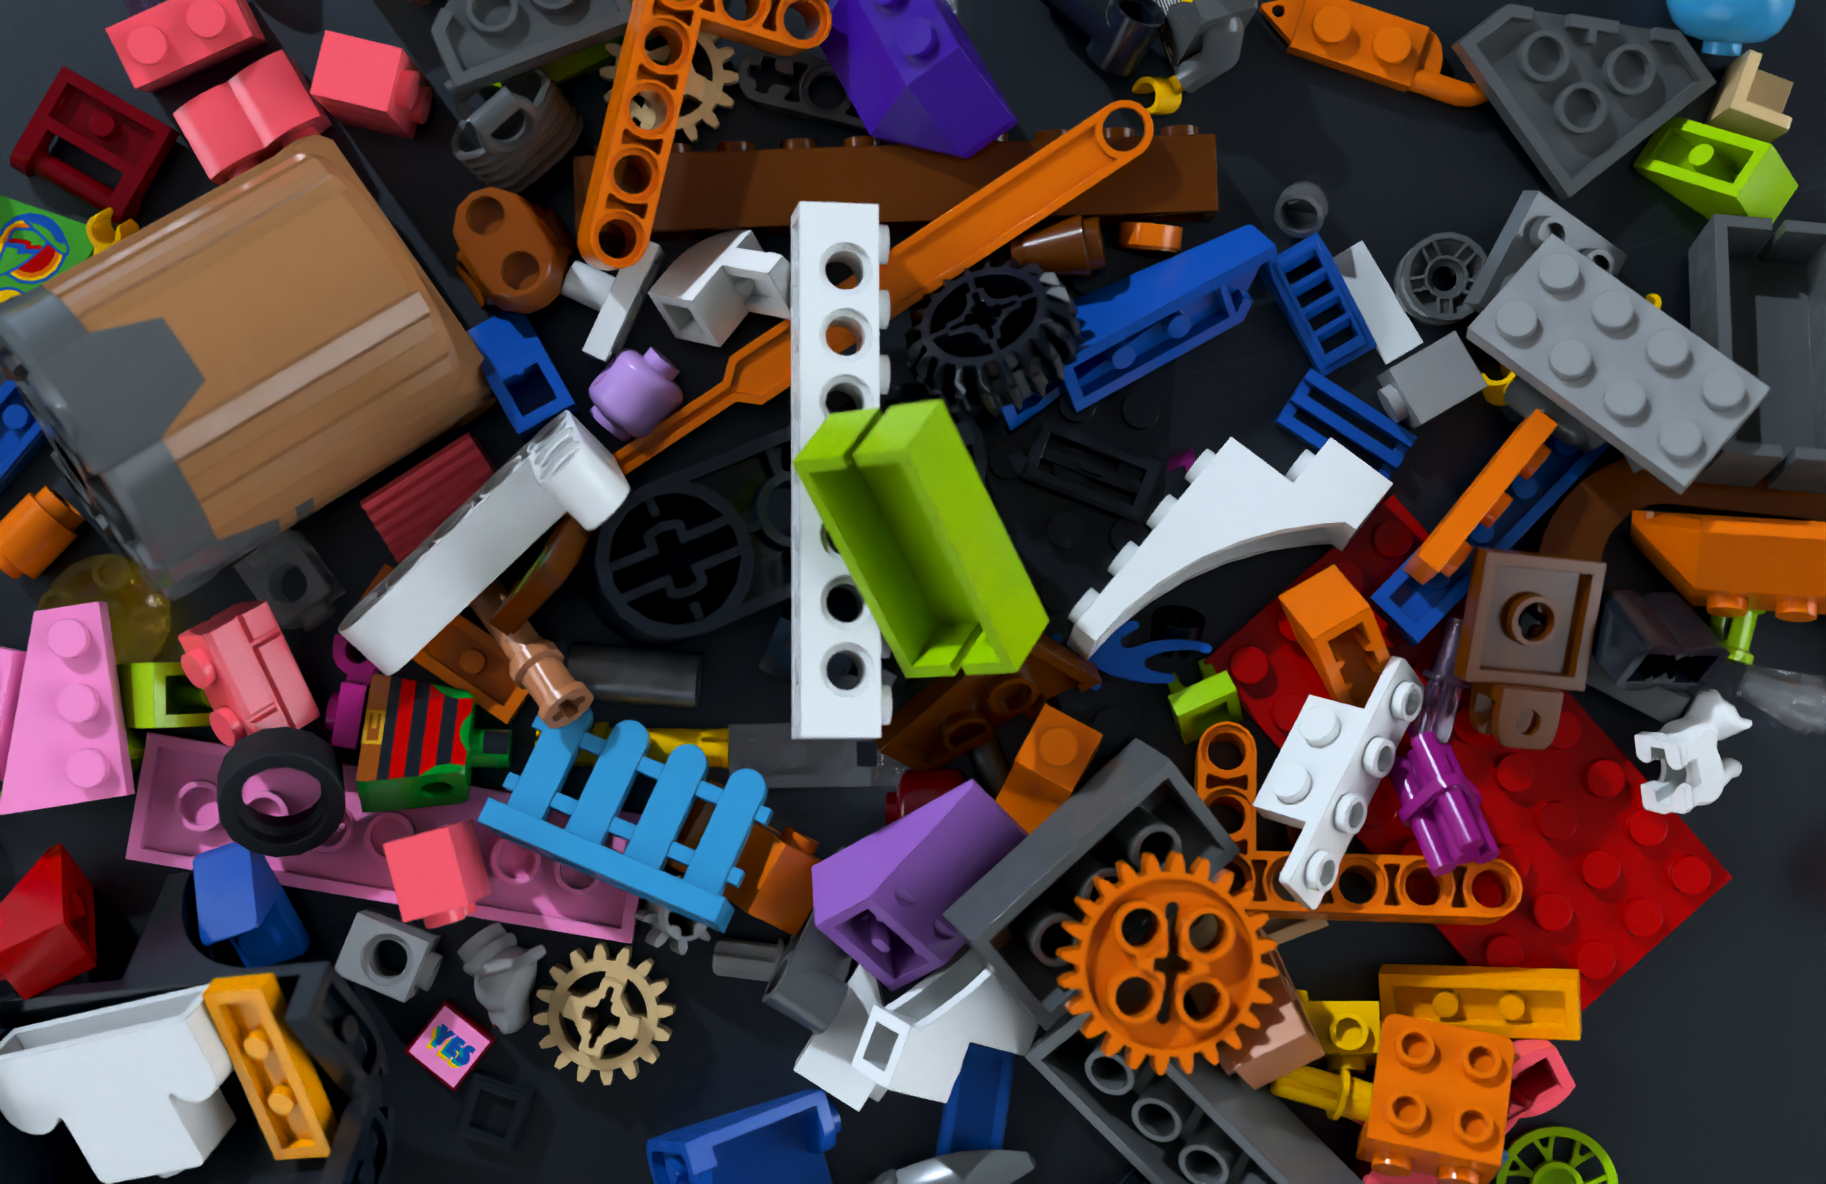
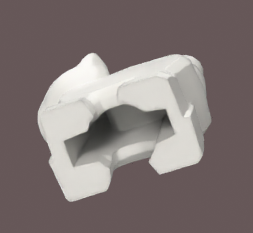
(1689, 755)

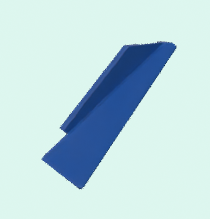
(1155, 318)

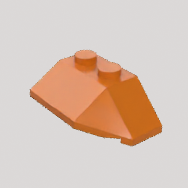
(1738, 561)

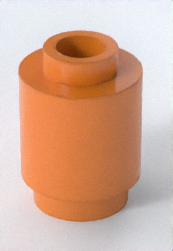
(37, 533)

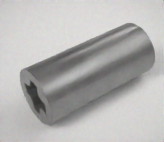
(638, 674)

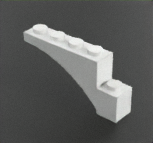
(1229, 514)
(924, 1034)

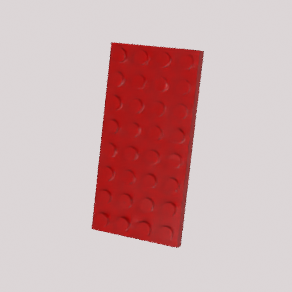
(1570, 818)

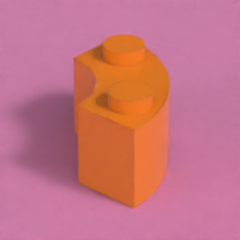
(775, 866)

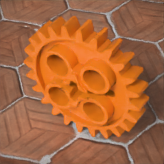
(1227, 964)

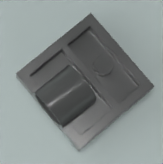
(1524, 232)

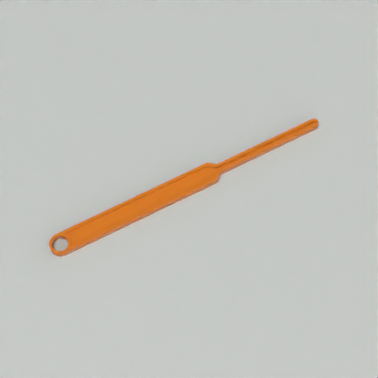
(918, 265)

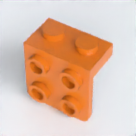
(1438, 1101)

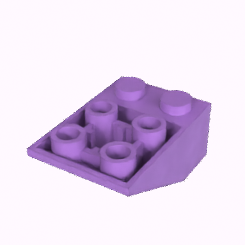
(890, 889)

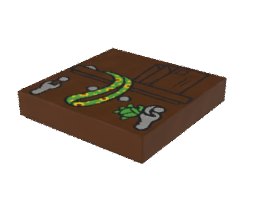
(543, 573)

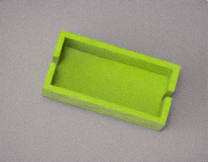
(922, 540)

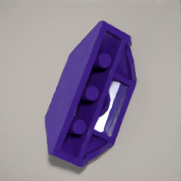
(915, 75)

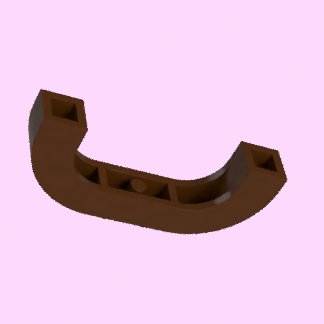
(1607, 494)

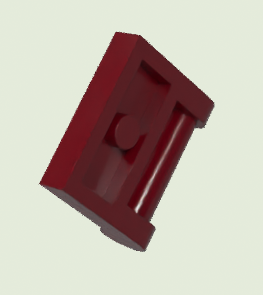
(103, 128)

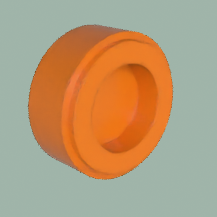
(1150, 237)

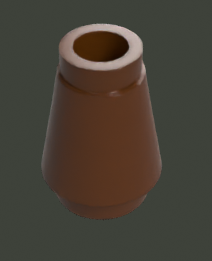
(1066, 247)

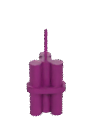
(1441, 805)

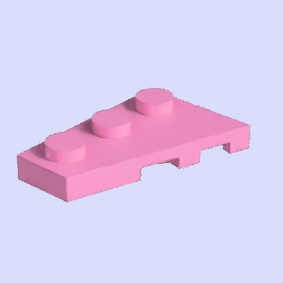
(68, 715)

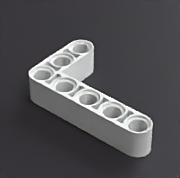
(550, 475)

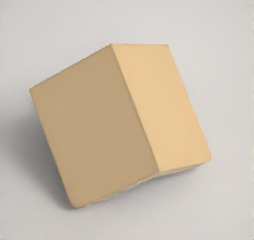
(1751, 100)

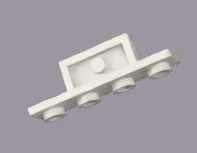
(1331, 774)

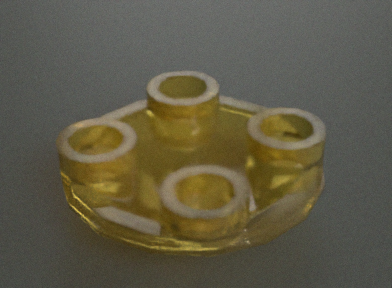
(136, 614)

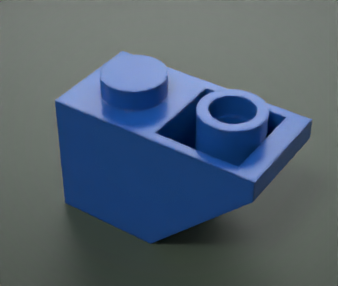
(521, 373)

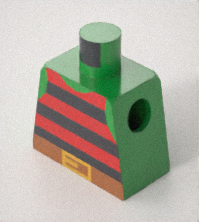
(423, 745)

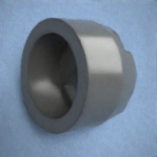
(1305, 214)

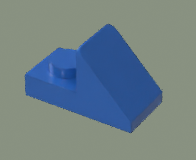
(246, 903)

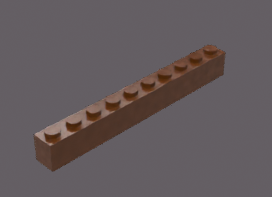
(912, 186)

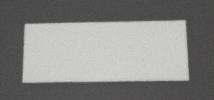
(1377, 303)

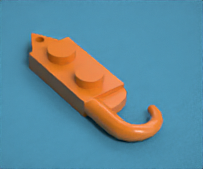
(1369, 47)

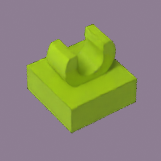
(1203, 703)

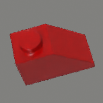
(47, 925)

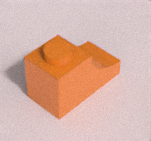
(1337, 635)
(1047, 767)

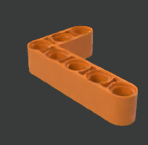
(664, 88)
(1383, 872)

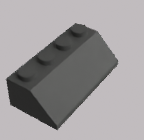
(1020, 904)

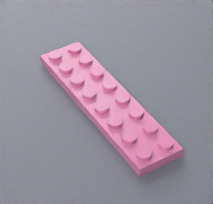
(180, 818)

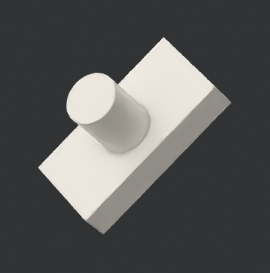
(615, 299)

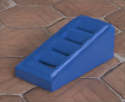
(1327, 273)

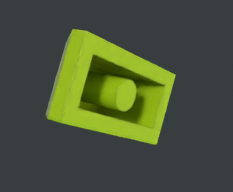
(1716, 170)
(161, 696)

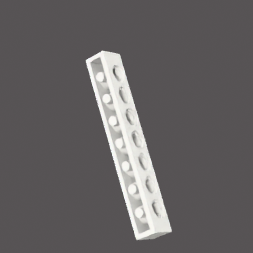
(821, 236)

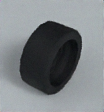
(280, 834)

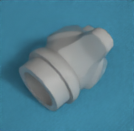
(502, 975)

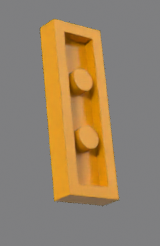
(1486, 999)
(272, 1065)

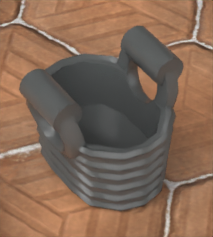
(516, 132)

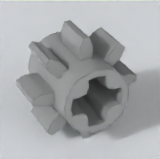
(678, 932)

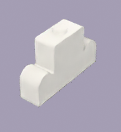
(126, 1081)

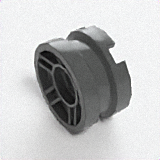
(1413, 283)

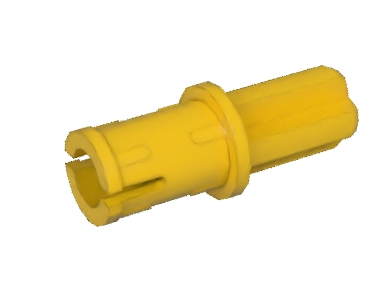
(1335, 1092)

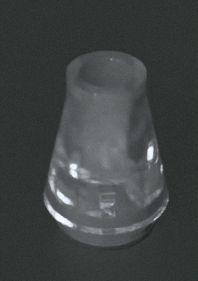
(1788, 696)

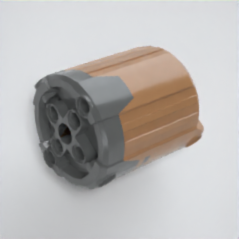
(239, 365)

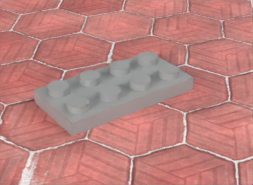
(1617, 363)

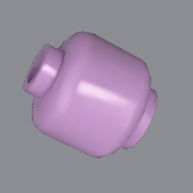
(635, 393)

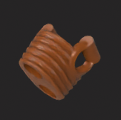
(511, 250)

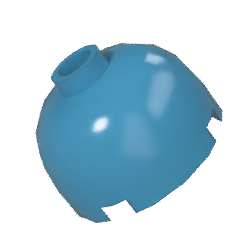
(1730, 23)

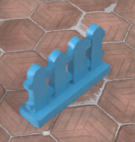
(657, 832)

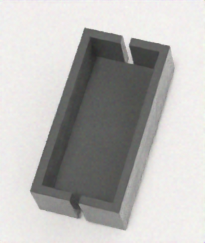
(1773, 326)

